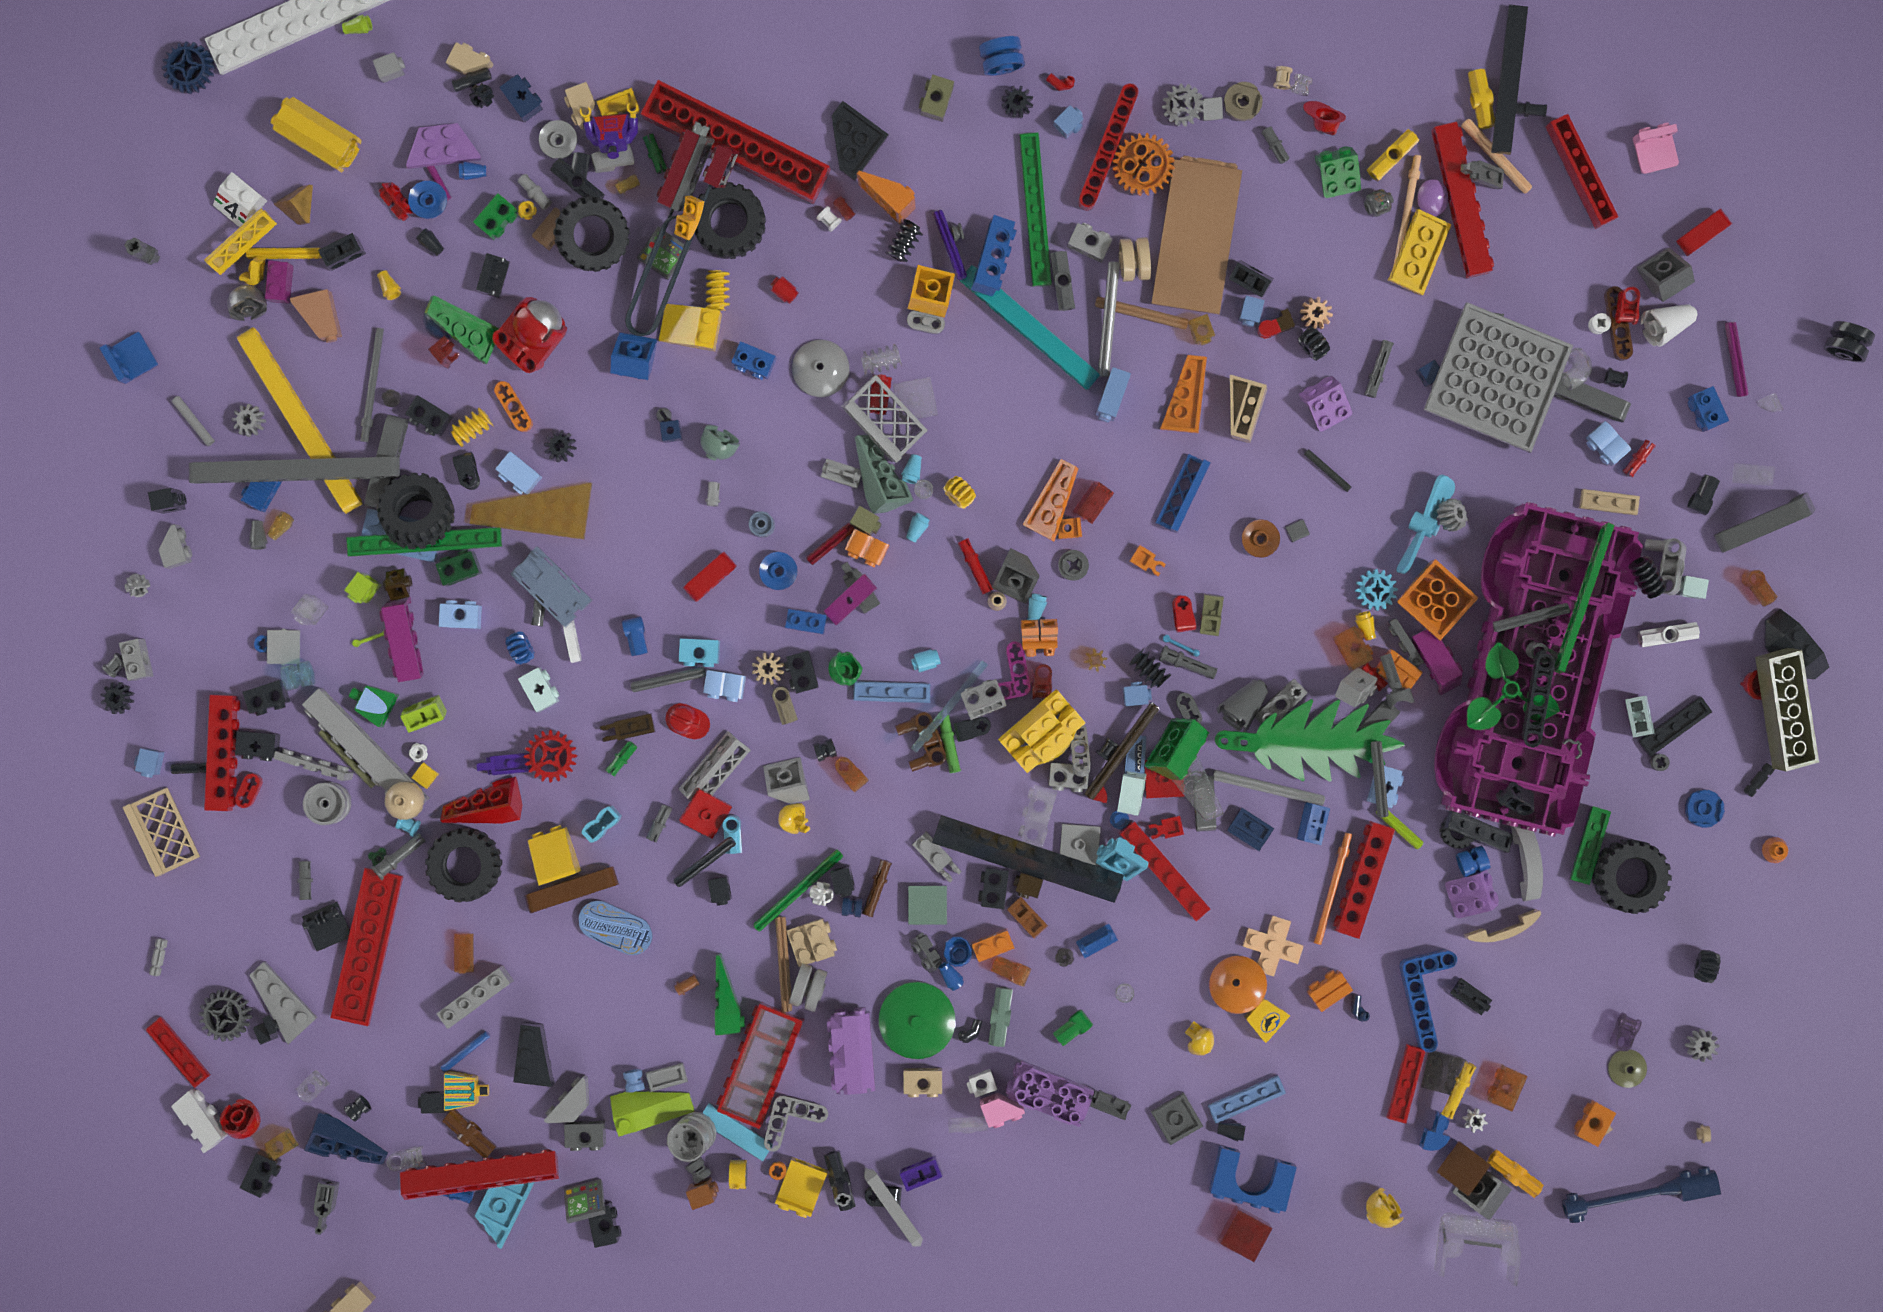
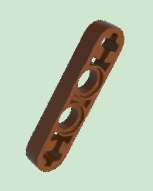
(1624, 325)

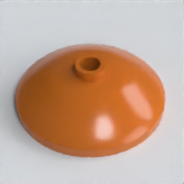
(1247, 994)

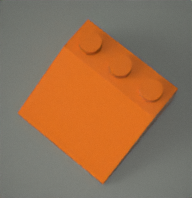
(890, 195)
(1437, 599)

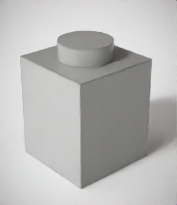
(389, 67)

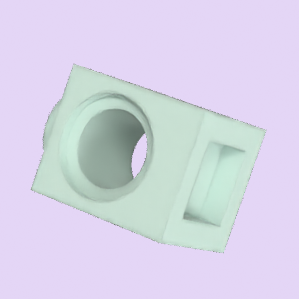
(1693, 587)

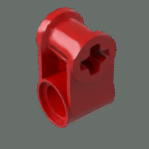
(1627, 307)
(1183, 618)

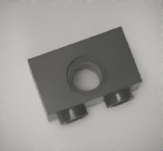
(595, 1129)

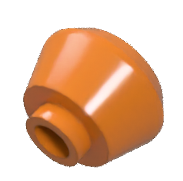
(1772, 846)

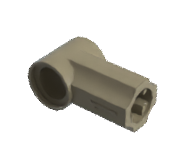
(785, 707)

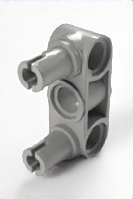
(1672, 563)
(1291, 694)

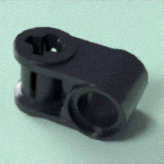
(466, 467)
(968, 728)
(1517, 799)
(895, 1191)

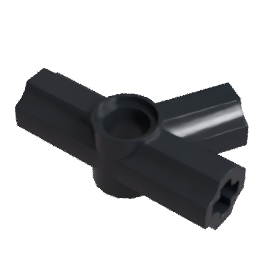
(579, 170)
(839, 1181)

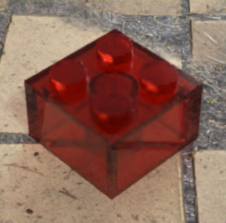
(1245, 1233)

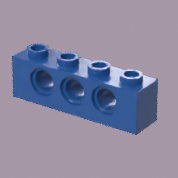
(1005, 230)

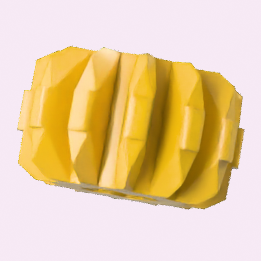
(959, 492)

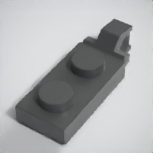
(1484, 173)
(851, 577)
(1405, 644)

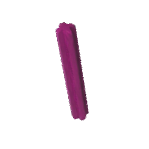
(1736, 359)

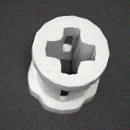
(829, 219)

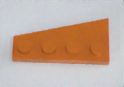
(1186, 403)

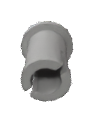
(713, 494)

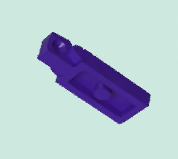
(504, 764)

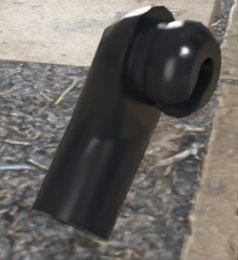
(971, 1034)

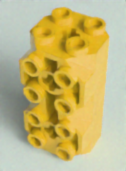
(316, 134)

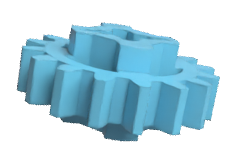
(1376, 582)

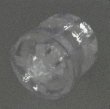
(1301, 84)

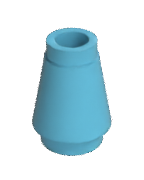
(912, 469)
(917, 526)
(1036, 606)

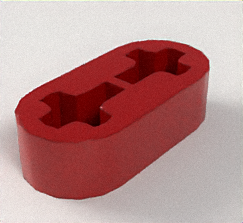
(244, 788)

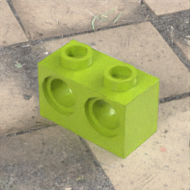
(362, 588)
(423, 713)

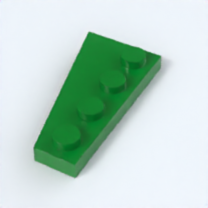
(464, 327)

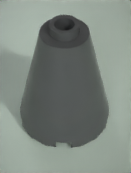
(1243, 705)

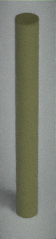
(351, 762)

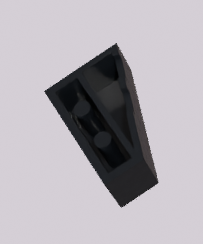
(532, 1057)

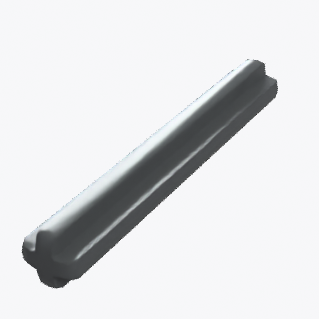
(1531, 617)
(668, 679)
(1379, 779)

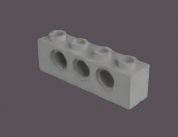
(475, 997)

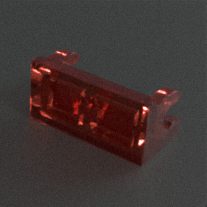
(442, 350)
(1093, 502)

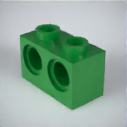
(491, 213)

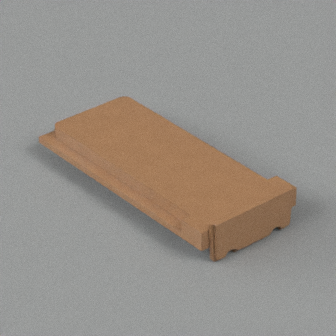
(1197, 234)

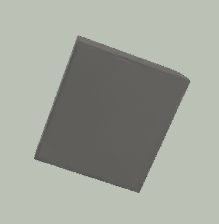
(1297, 530)

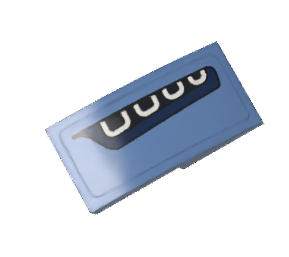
(1136, 756)

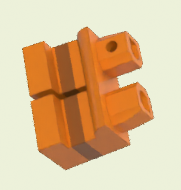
(1046, 640)

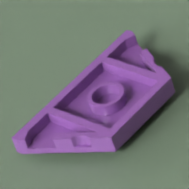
(441, 146)

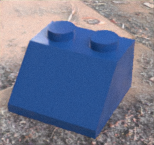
(633, 356)

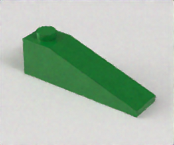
(728, 1012)

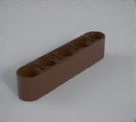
(571, 889)

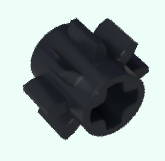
(481, 95)

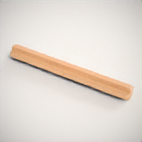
(1499, 159)

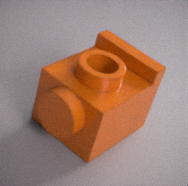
(1075, 532)

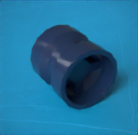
(847, 907)

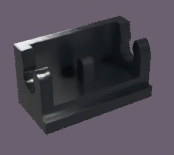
(492, 275)

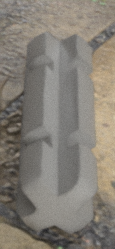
(158, 957)

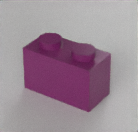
(279, 282)

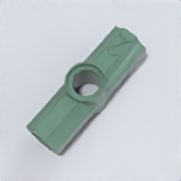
(1000, 1016)

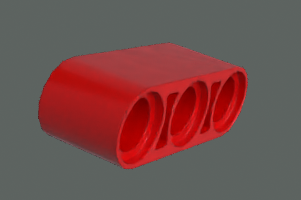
(1703, 232)
(710, 576)

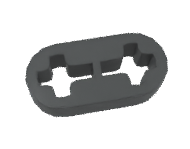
(1192, 706)

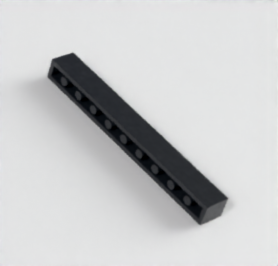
(1028, 858)

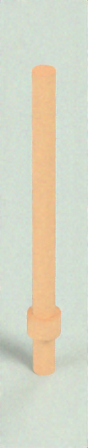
(1413, 176)

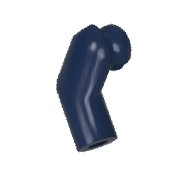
(1357, 1010)

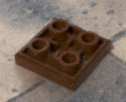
(1463, 1168)

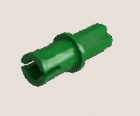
(621, 758)

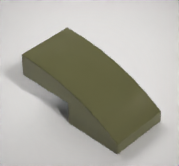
(1211, 614)

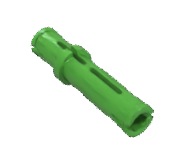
(949, 745)

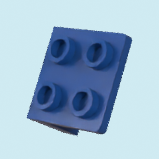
(129, 358)

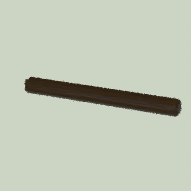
(1121, 750)

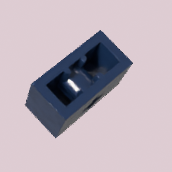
(525, 108)

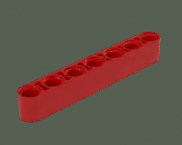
(1114, 140)

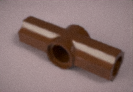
(469, 1133)

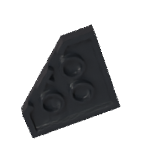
(855, 139)

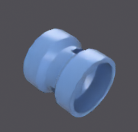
(633, 1080)

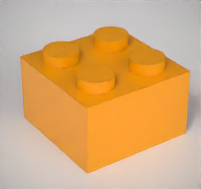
(931, 291)

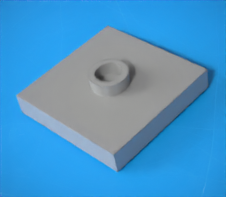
(1080, 842)

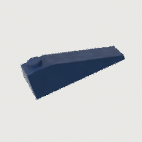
(335, 1137)

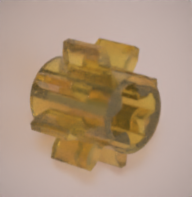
(1094, 655)

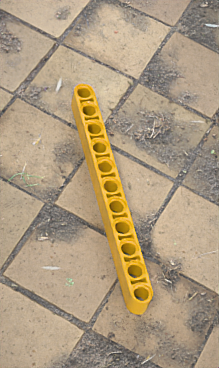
(295, 413)

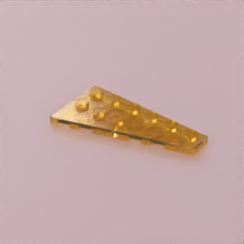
(550, 512)

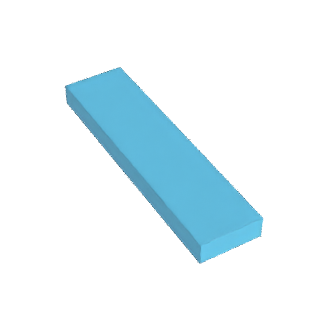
(738, 1133)

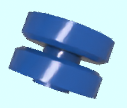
(1001, 55)

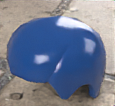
(958, 951)

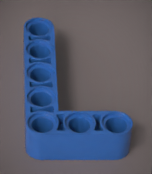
(1420, 993)

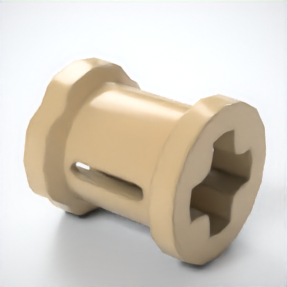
(1282, 77)

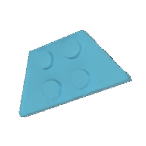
(501, 1208)

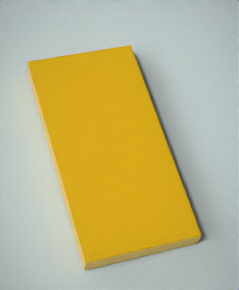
(1419, 252)

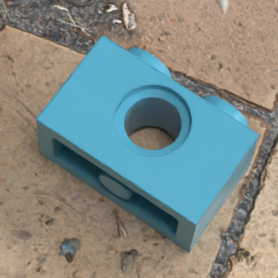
(688, 647)

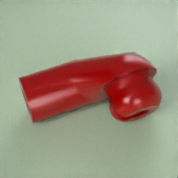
(1061, 84)

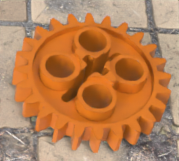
(1157, 174)

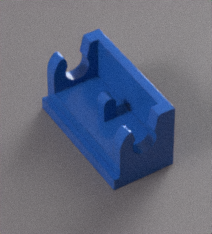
(1313, 823)

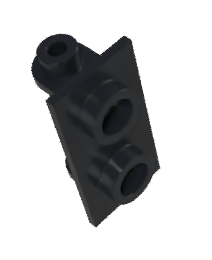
(1471, 996)

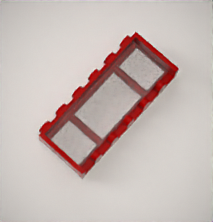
(759, 1065)

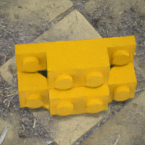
(1043, 732)

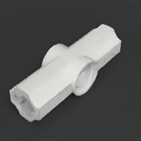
(1679, 633)

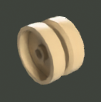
(1134, 259)

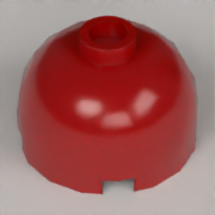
(240, 1119)

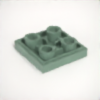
(927, 905)

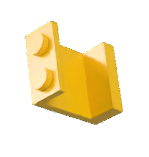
(801, 1187)

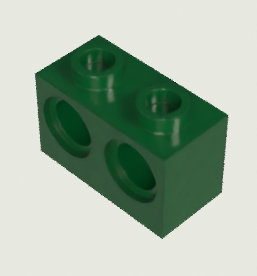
(459, 573)

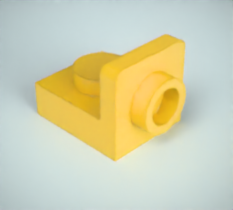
(256, 271)

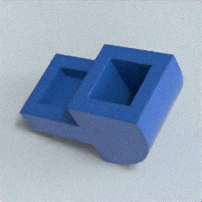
(1434, 1138)

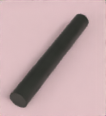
(1327, 470)

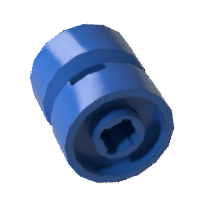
(1471, 861)

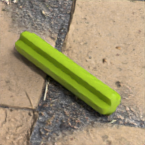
(1403, 830)

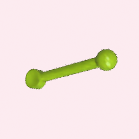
(356, 643)

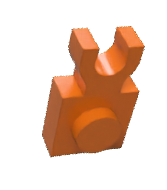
(1145, 559)

